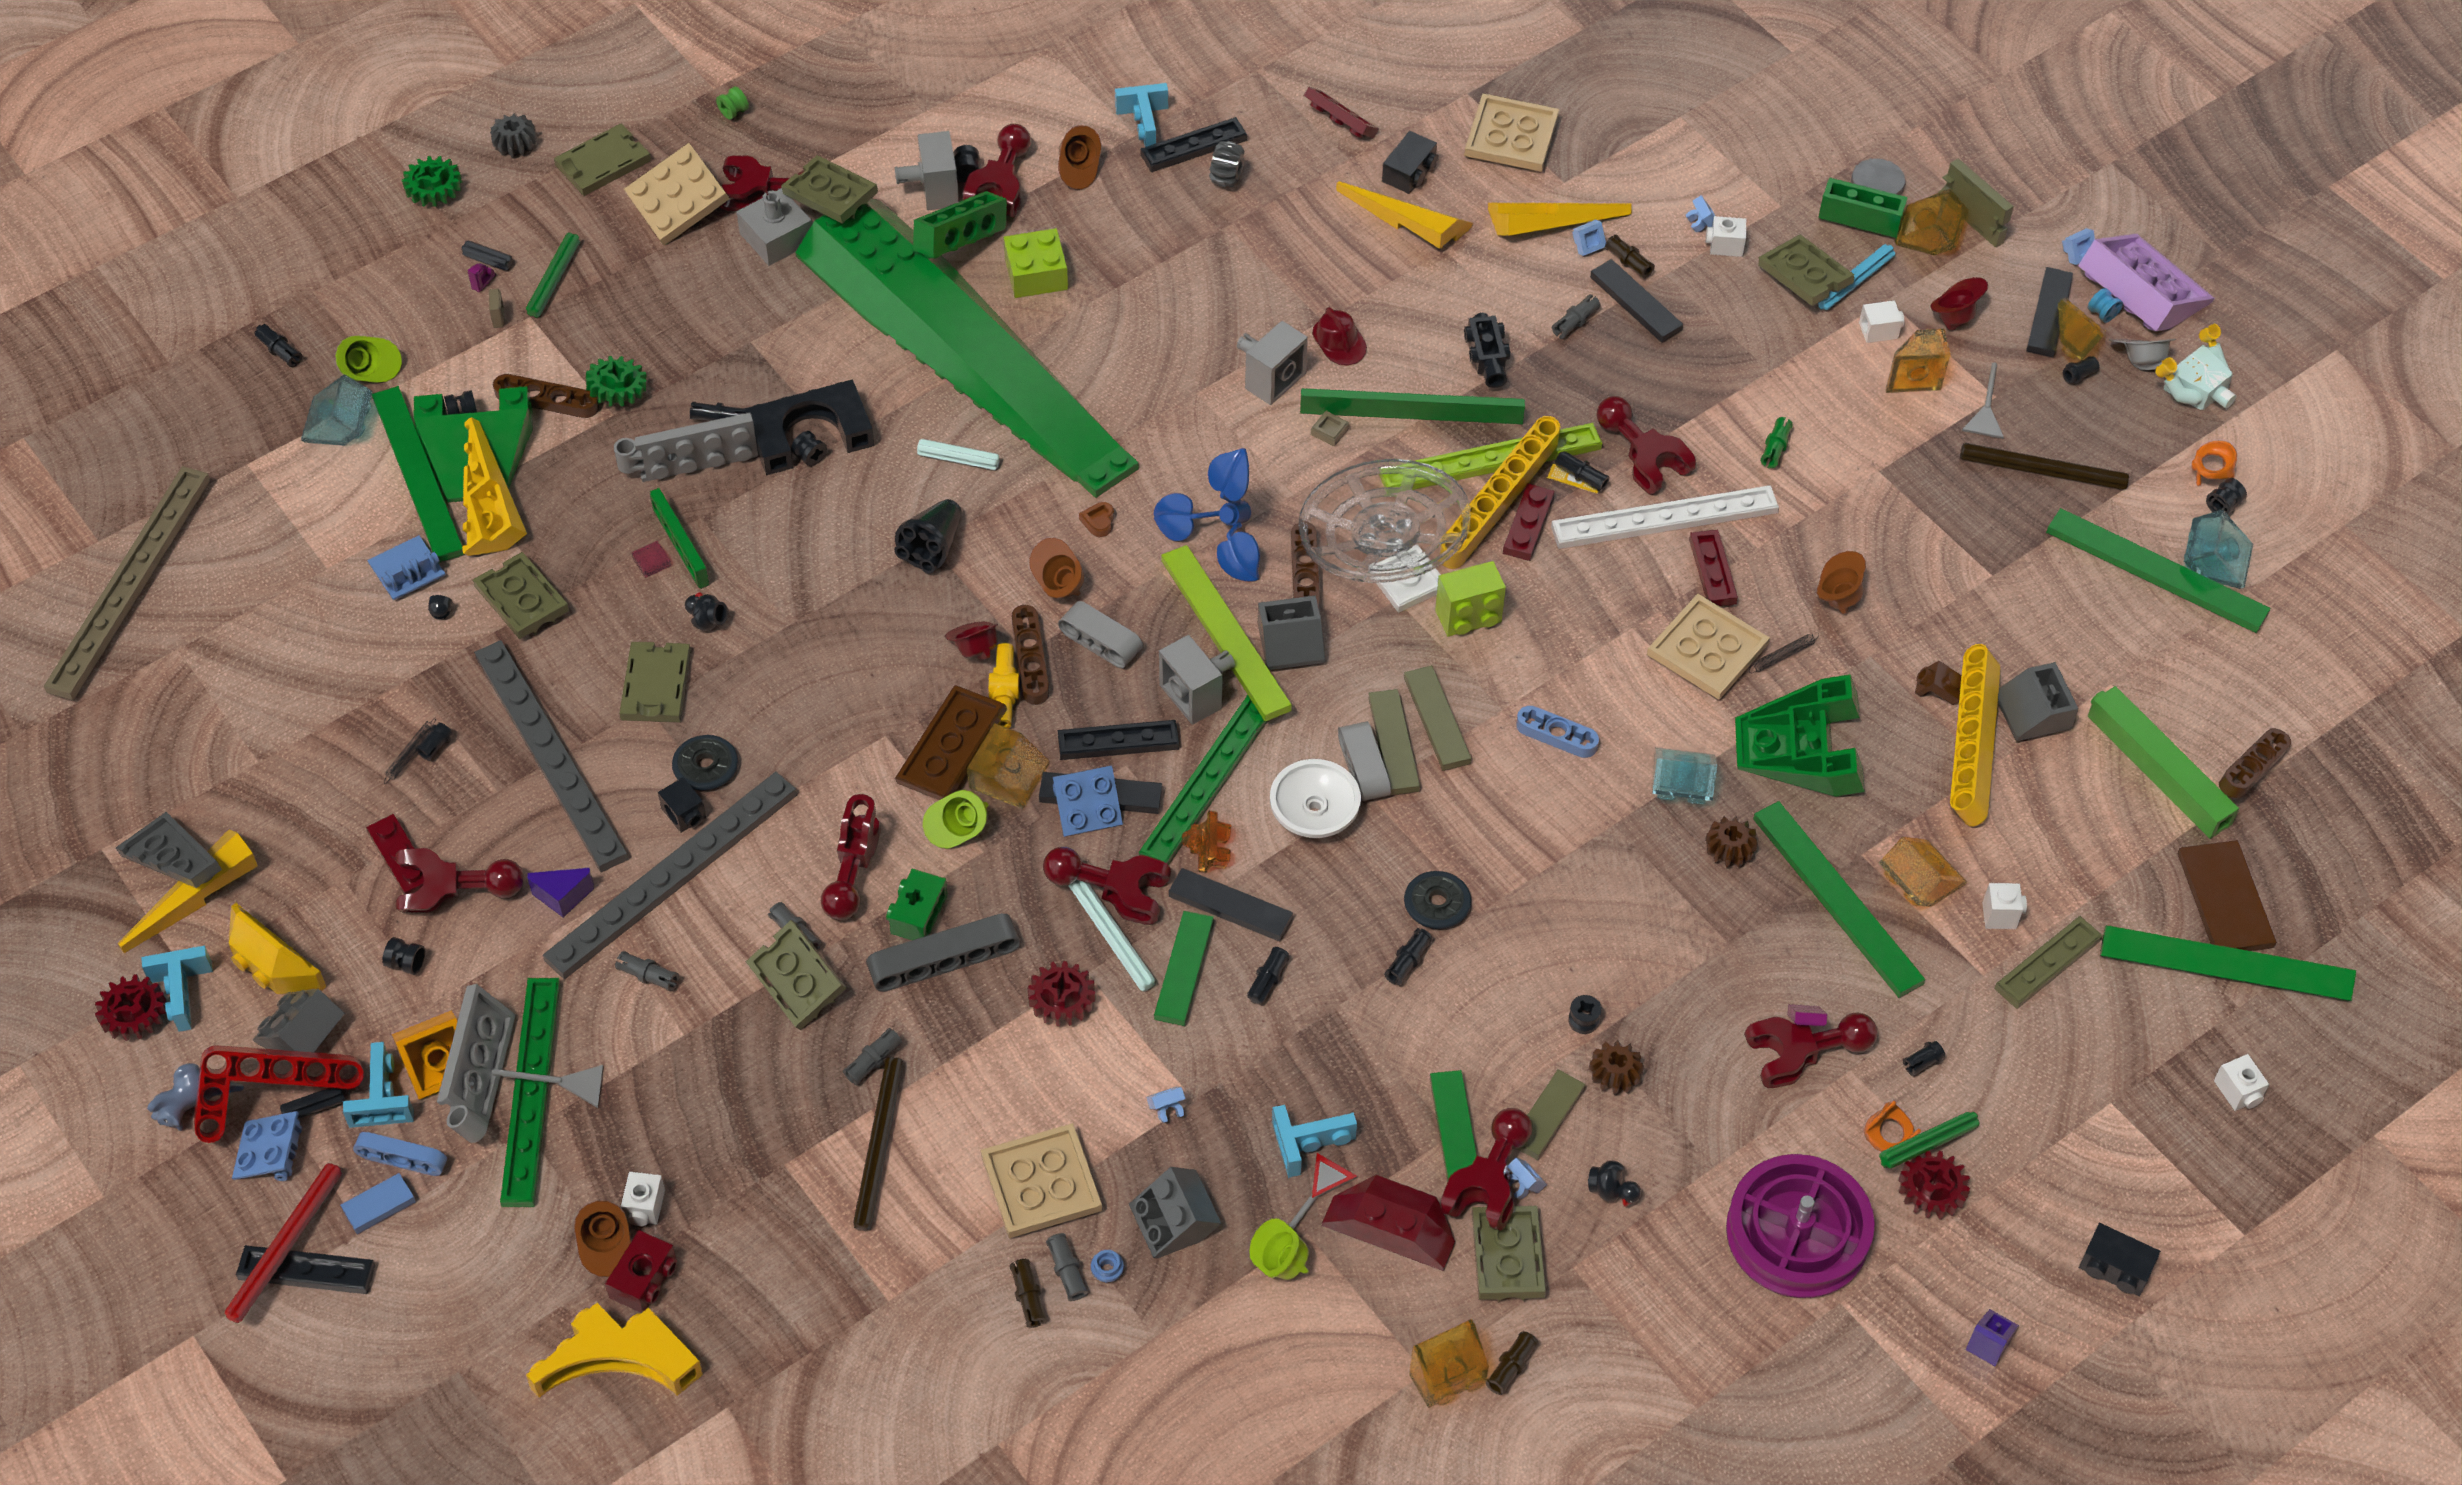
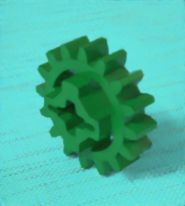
(432, 181)
(616, 381)

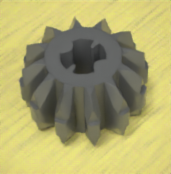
(513, 135)
(1226, 164)

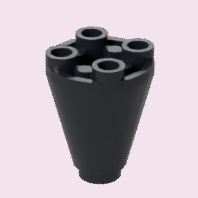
(928, 536)

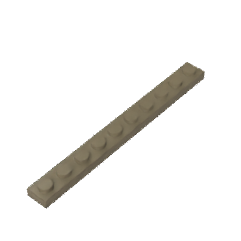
(126, 584)

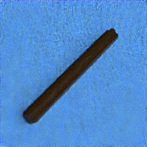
(2044, 466)
(878, 1144)

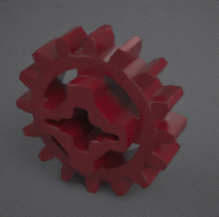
(1076, 997)
(130, 1007)
(1930, 1170)

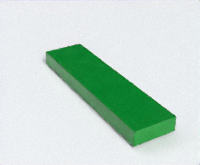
(679, 538)
(1183, 968)
(1453, 1120)

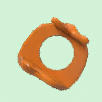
(2219, 448)
(1893, 1112)

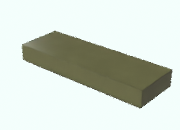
(1551, 1111)

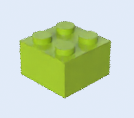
(1035, 263)
(1470, 598)

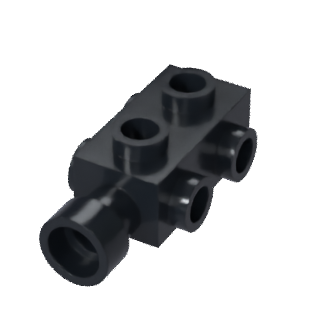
(1487, 348)

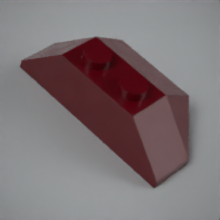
(1393, 1219)

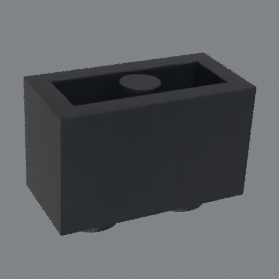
(1409, 162)
(2119, 1259)

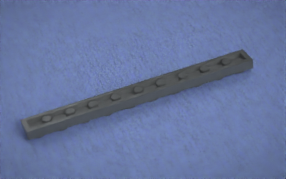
(551, 756)
(669, 875)

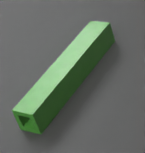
(2162, 762)

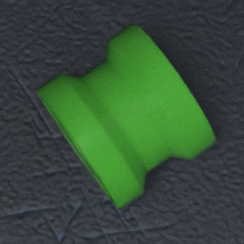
(732, 103)

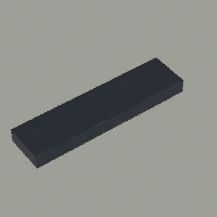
(1192, 144)
(1636, 300)
(2045, 324)
(1118, 739)
(1132, 794)
(1230, 904)
(313, 1270)

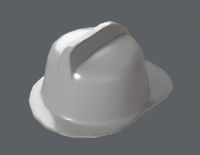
(2146, 354)

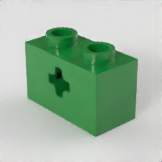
(917, 905)

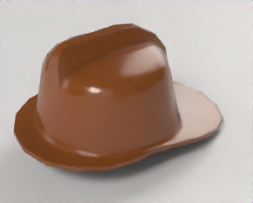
(1079, 157)
(1056, 568)
(1842, 580)
(601, 1236)

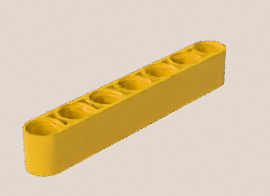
(1509, 483)
(1975, 735)

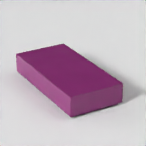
(1807, 1015)

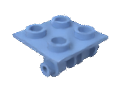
(406, 567)
(1087, 800)
(268, 1146)

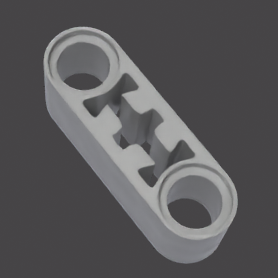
(1100, 634)
(1364, 760)

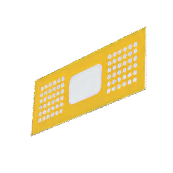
(1563, 476)

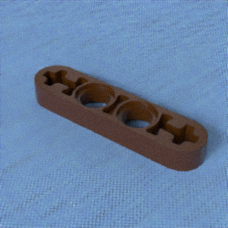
(547, 392)
(1304, 570)
(1030, 654)
(2254, 762)

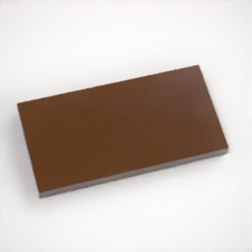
(950, 743)
(2226, 896)

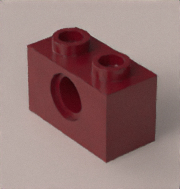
(642, 1254)

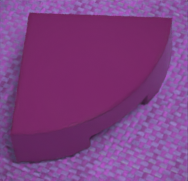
(480, 276)

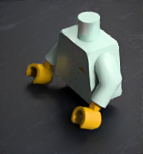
(2201, 376)

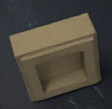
(496, 308)
(1330, 428)

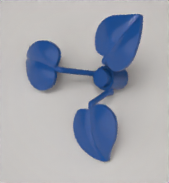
(1230, 475)

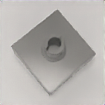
(934, 170)
(773, 226)
(1274, 361)
(1193, 678)

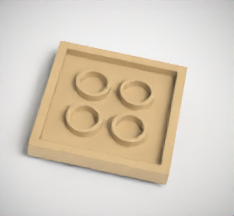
(1511, 132)
(676, 194)
(1708, 646)
(1041, 1180)

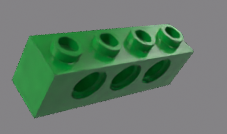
(959, 224)

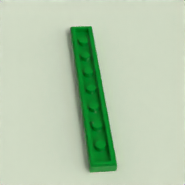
(1412, 406)
(417, 474)
(2158, 570)
(1205, 782)
(1839, 899)
(2228, 963)
(530, 1096)

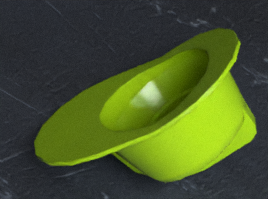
(368, 358)
(955, 819)
(1278, 1250)

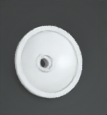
(1319, 786)

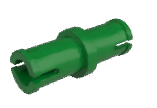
(1776, 442)

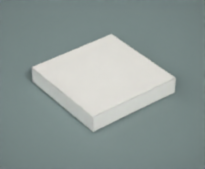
(1412, 591)

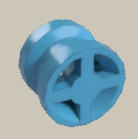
(2105, 305)

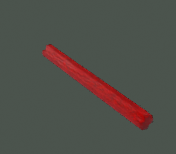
(283, 1243)

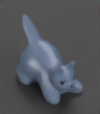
(172, 1104)

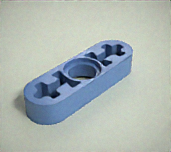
(1561, 742)
(400, 1153)

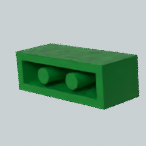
(1862, 207)

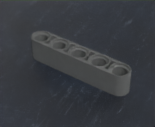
(942, 952)

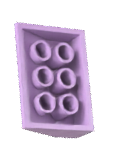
(2144, 281)

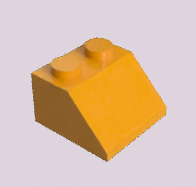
(426, 1051)

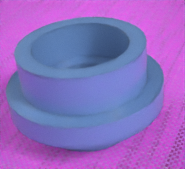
(1103, 1258)

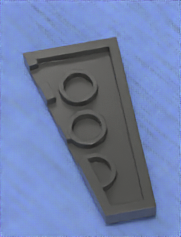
(170, 851)

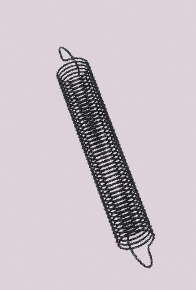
(1782, 657)
(421, 736)

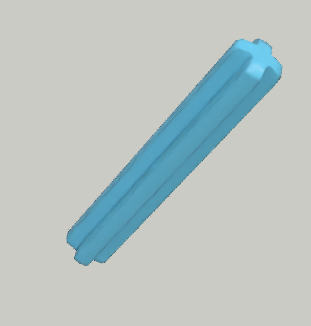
(1861, 273)

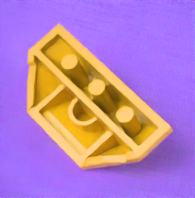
(269, 957)

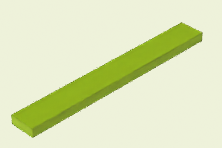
(1488, 458)
(1226, 632)

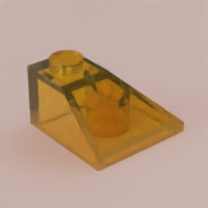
(2077, 330)

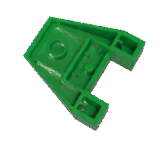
(446, 434)
(1793, 738)

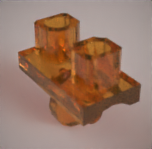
(1203, 841)

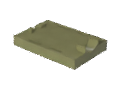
(602, 159)
(830, 189)
(1985, 206)
(1806, 269)
(521, 597)
(655, 682)
(796, 975)
(1509, 1256)

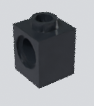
(682, 805)

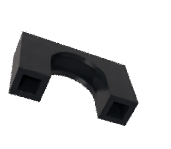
(834, 403)

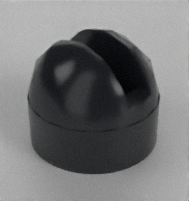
(439, 606)

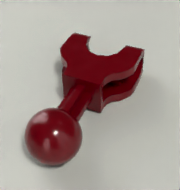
(999, 176)
(750, 181)
(1647, 449)
(855, 848)
(443, 880)
(1120, 883)
(1800, 1047)
(1489, 1177)

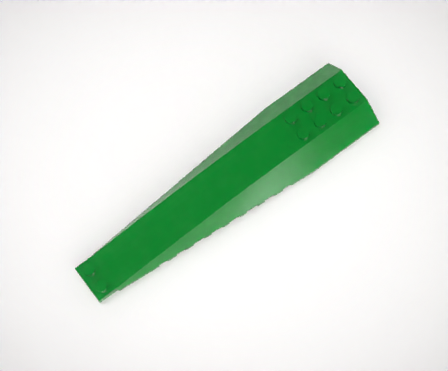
(961, 338)

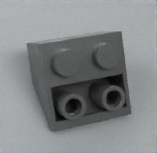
(1291, 632)
(2037, 702)
(299, 1022)
(1174, 1212)

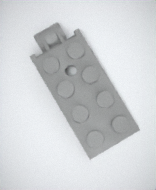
(688, 448)
(475, 1051)

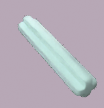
(958, 454)

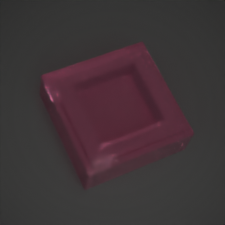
(651, 559)

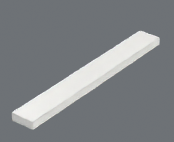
(1664, 517)

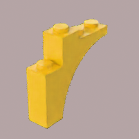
(601, 1345)

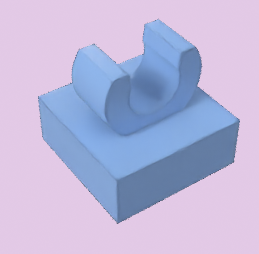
(1703, 213)
(1589, 237)
(2078, 245)
(1167, 1099)
(1526, 1177)

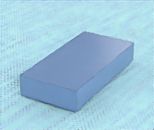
(378, 1203)

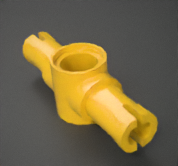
(1004, 681)

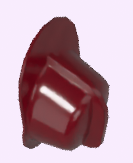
(1960, 302)
(1339, 337)
(974, 639)

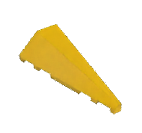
(1530, 217)
(1426, 223)
(491, 512)
(182, 899)

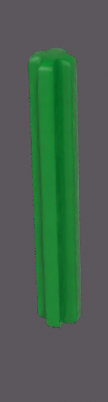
(552, 275)
(1929, 1139)

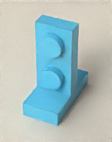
(1141, 102)
(174, 970)
(382, 1104)
(1309, 1136)

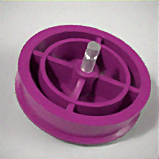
(1800, 1225)

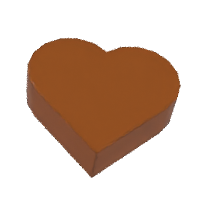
(1098, 519)

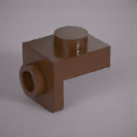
(1939, 680)

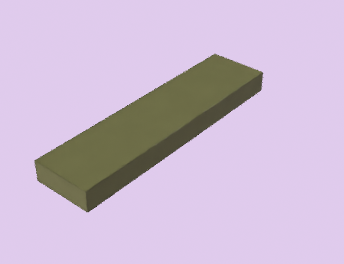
(1437, 718)
(1394, 741)
(2048, 962)

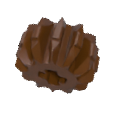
(1731, 841)
(1616, 1067)

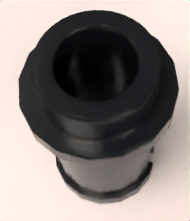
(2075, 372)
(434, 740)
(1924, 1058)

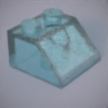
(337, 413)
(2218, 549)
(1684, 775)

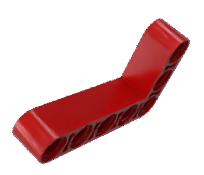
(263, 1074)

